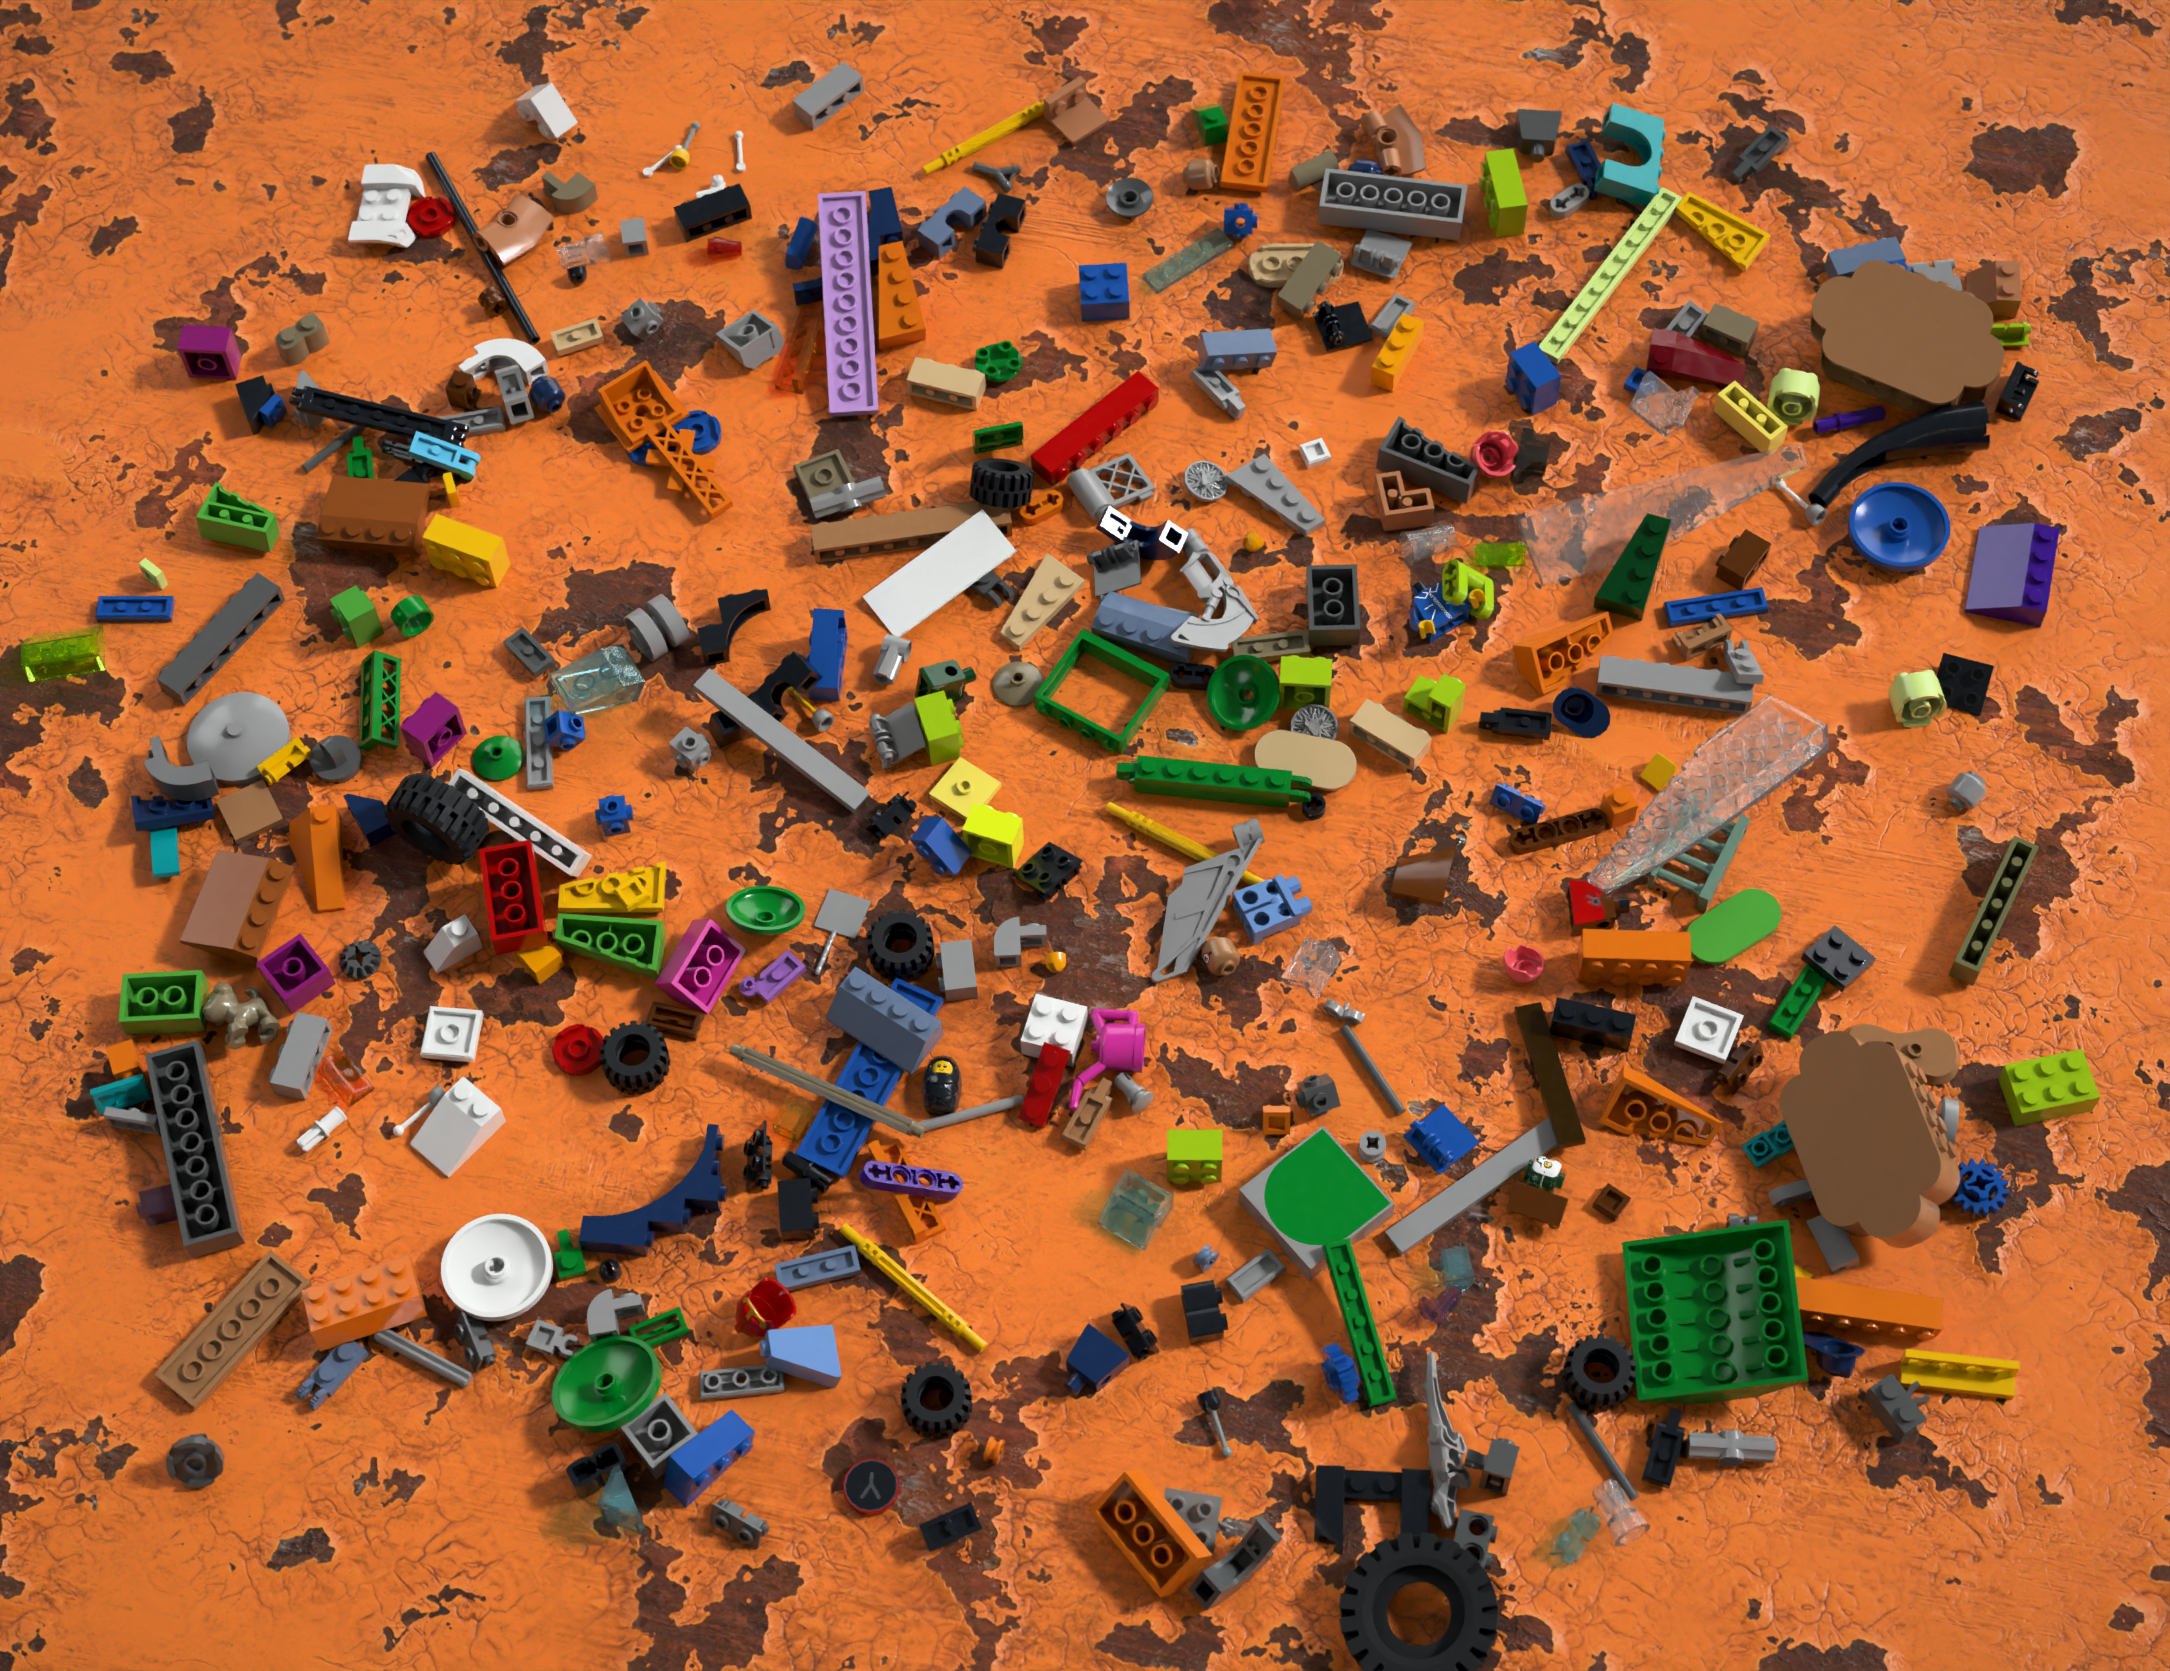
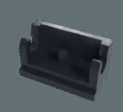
(2018, 392)
(950, 1527)

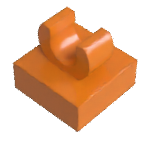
(1276, 1119)

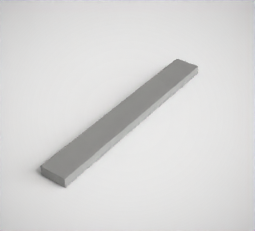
(781, 740)
(1471, 1188)

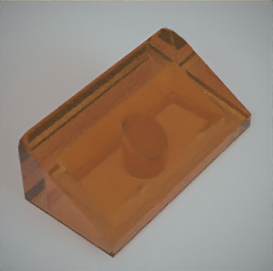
(345, 1078)

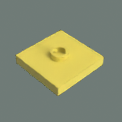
(963, 787)

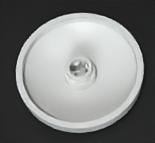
(496, 1267)

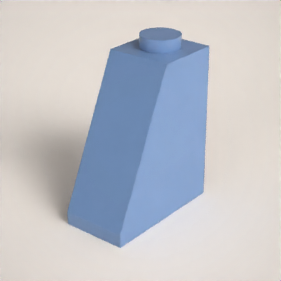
(803, 1353)

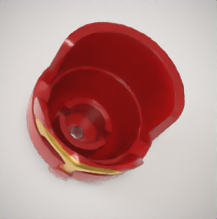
(764, 1308)

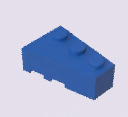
(707, 1457)

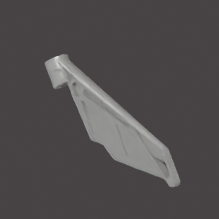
(1201, 899)

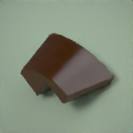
(1423, 877)

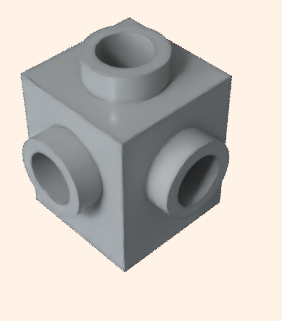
(642, 318)
(690, 749)

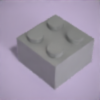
(658, 1433)

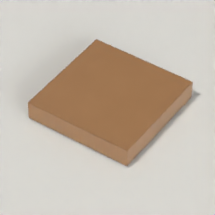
(250, 811)

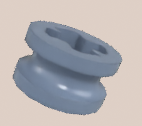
(1205, 1258)

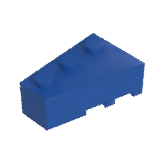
(828, 652)

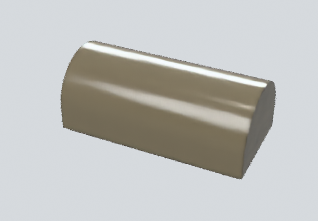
(1312, 170)

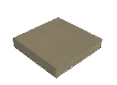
(822, 474)

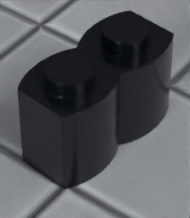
(1203, 1312)
(592, 1472)

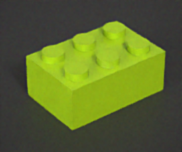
(1503, 193)
(2048, 1087)

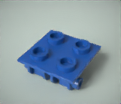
(1440, 1139)

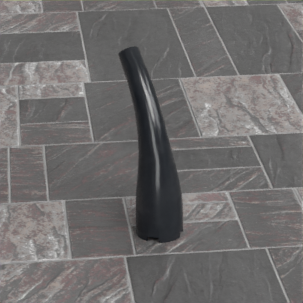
(1937, 432)

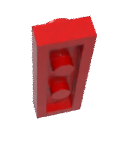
(1044, 1084)

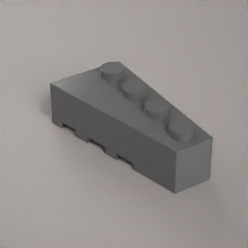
(1426, 462)

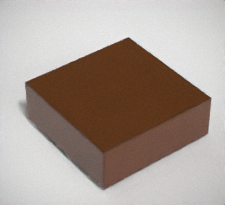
(1611, 1202)

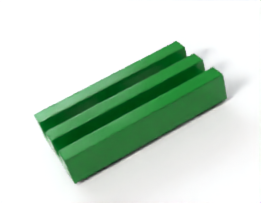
(666, 1338)

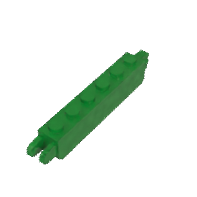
(1214, 781)

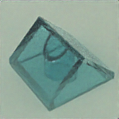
(618, 1505)

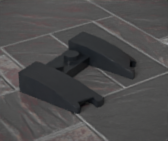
(1338, 1485)

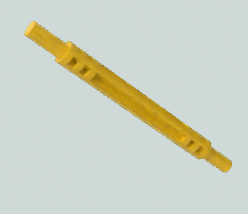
(985, 137)
(1171, 838)
(913, 1287)

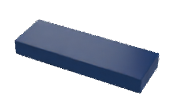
(135, 609)

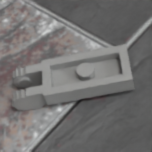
(1742, 663)

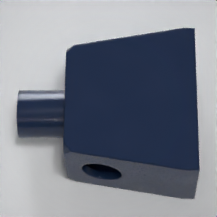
(1094, 1361)

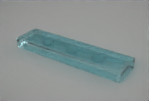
(1187, 260)

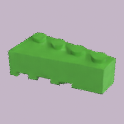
(617, 941)

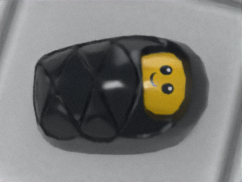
(942, 1086)

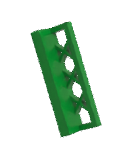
(371, 697)

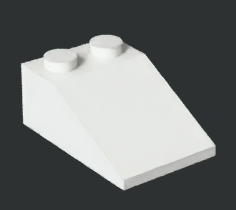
(457, 1127)

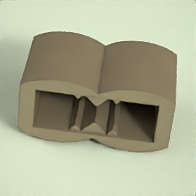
(302, 339)

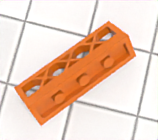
(902, 1200)

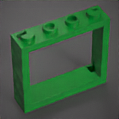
(1120, 660)

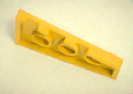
(1725, 231)

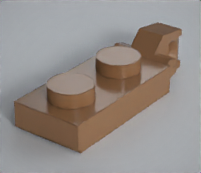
(1088, 1115)

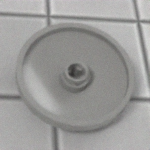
(237, 736)

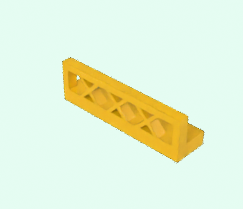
(1959, 1373)

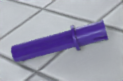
(1850, 419)

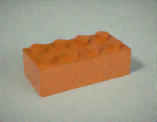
(1634, 957)
(363, 1303)
(1150, 1532)

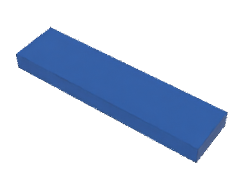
(1704, 608)

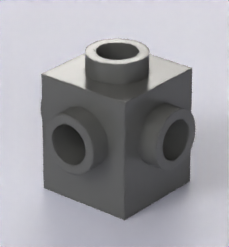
(1317, 1094)

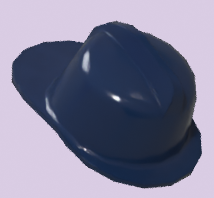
(1581, 712)
(1833, 1353)

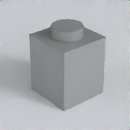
(634, 237)

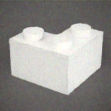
(548, 109)

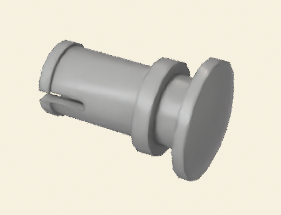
(1135, 1094)

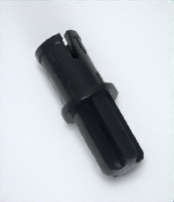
(807, 1170)

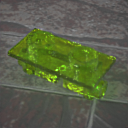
(1500, 554)

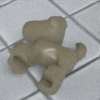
(223, 1007)

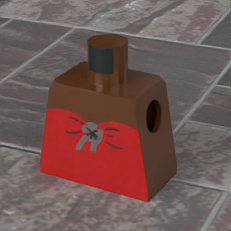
(1592, 907)

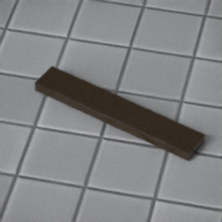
(1550, 1075)

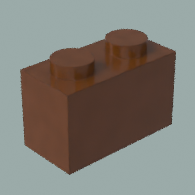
(1742, 560)

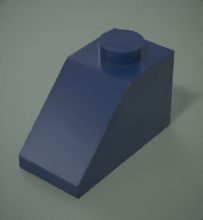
(370, 818)

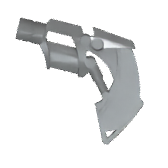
(1238, 612)

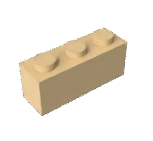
(946, 383)
(1390, 734)

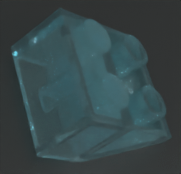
(1136, 1209)

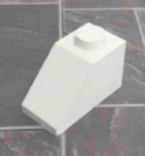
(452, 944)

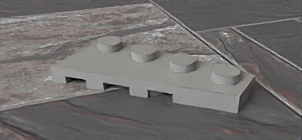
(1276, 493)

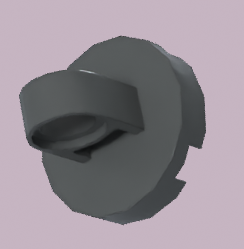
(335, 759)
(195, 1461)

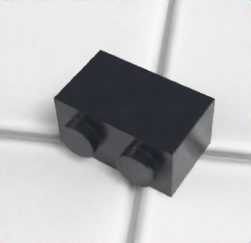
(797, 1209)

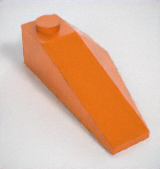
(1556, 653)
(1651, 1109)

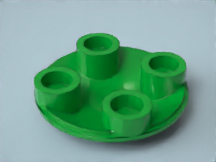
(998, 361)

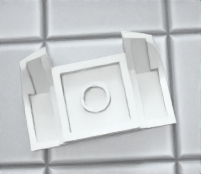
(386, 205)

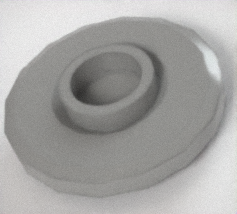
(1205, 481)
(1315, 721)

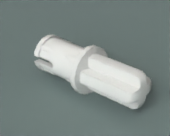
(321, 1129)

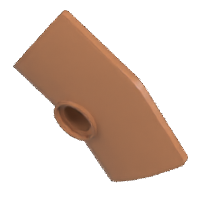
(1396, 141)
(515, 230)

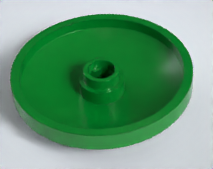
(606, 1384)

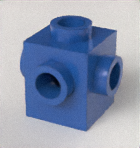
(1231, 215)
(564, 730)
(614, 815)

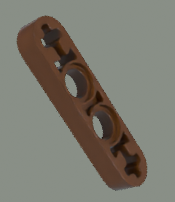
(1555, 826)

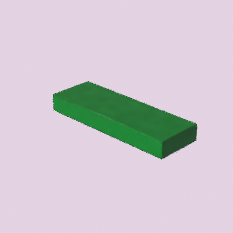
(1797, 1003)

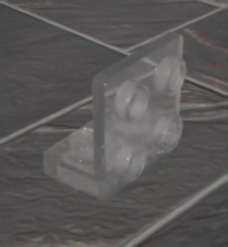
(1661, 405)

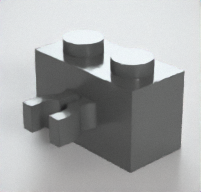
(1897, 1408)
(1496, 1466)

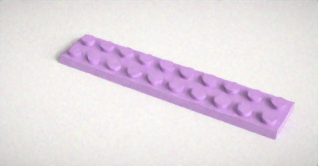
(847, 304)

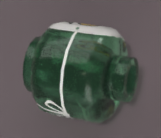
(1544, 1174)

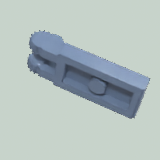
(332, 1373)

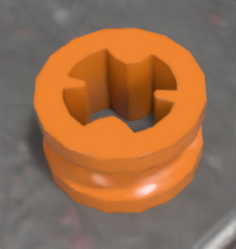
(994, 1450)

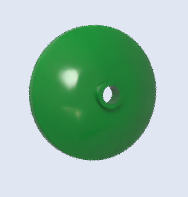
(1229, 691)
(765, 910)

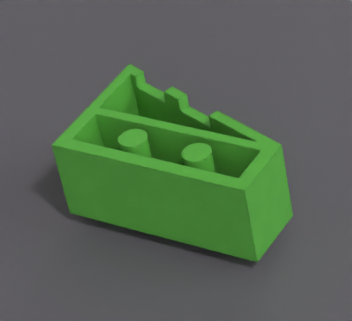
(235, 521)

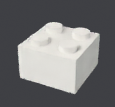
(1055, 1023)

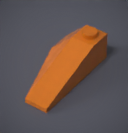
(319, 853)

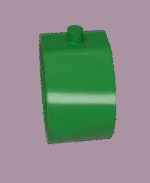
(412, 616)

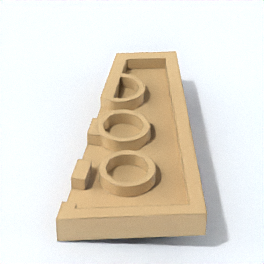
(1042, 599)

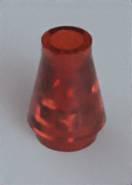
(722, 248)

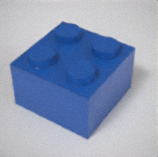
(1104, 292)
(1532, 378)

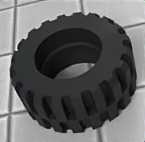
(436, 818)

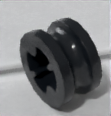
(1314, 814)

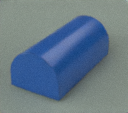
(800, 243)

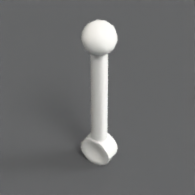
(740, 166)
(648, 172)

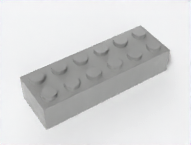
(1392, 204)

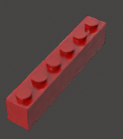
(1095, 428)

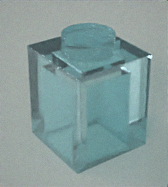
(1456, 1268)

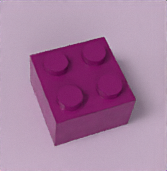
(209, 352)
(433, 729)
(295, 973)

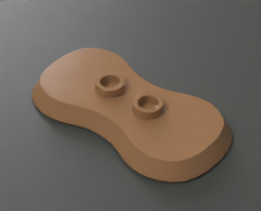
(1927, 1047)

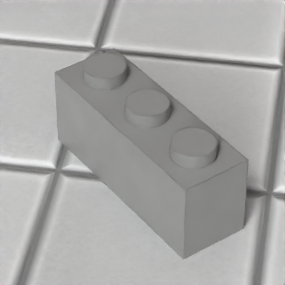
(828, 95)
(300, 1055)

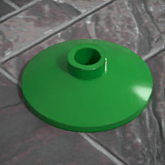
(502, 766)

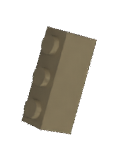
(1309, 280)

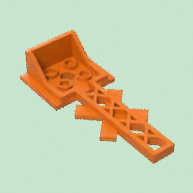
(645, 392)

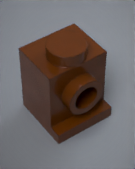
(462, 391)

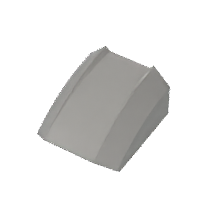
(752, 339)

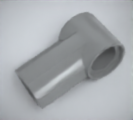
(893, 653)

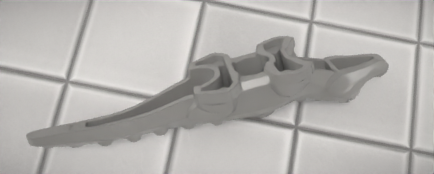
(1444, 1451)

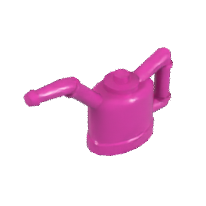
(1117, 1047)

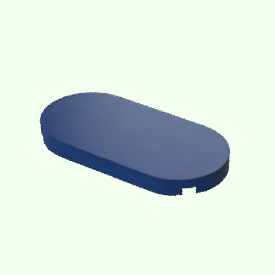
(706, 438)

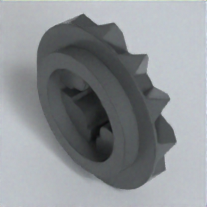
(370, 962)

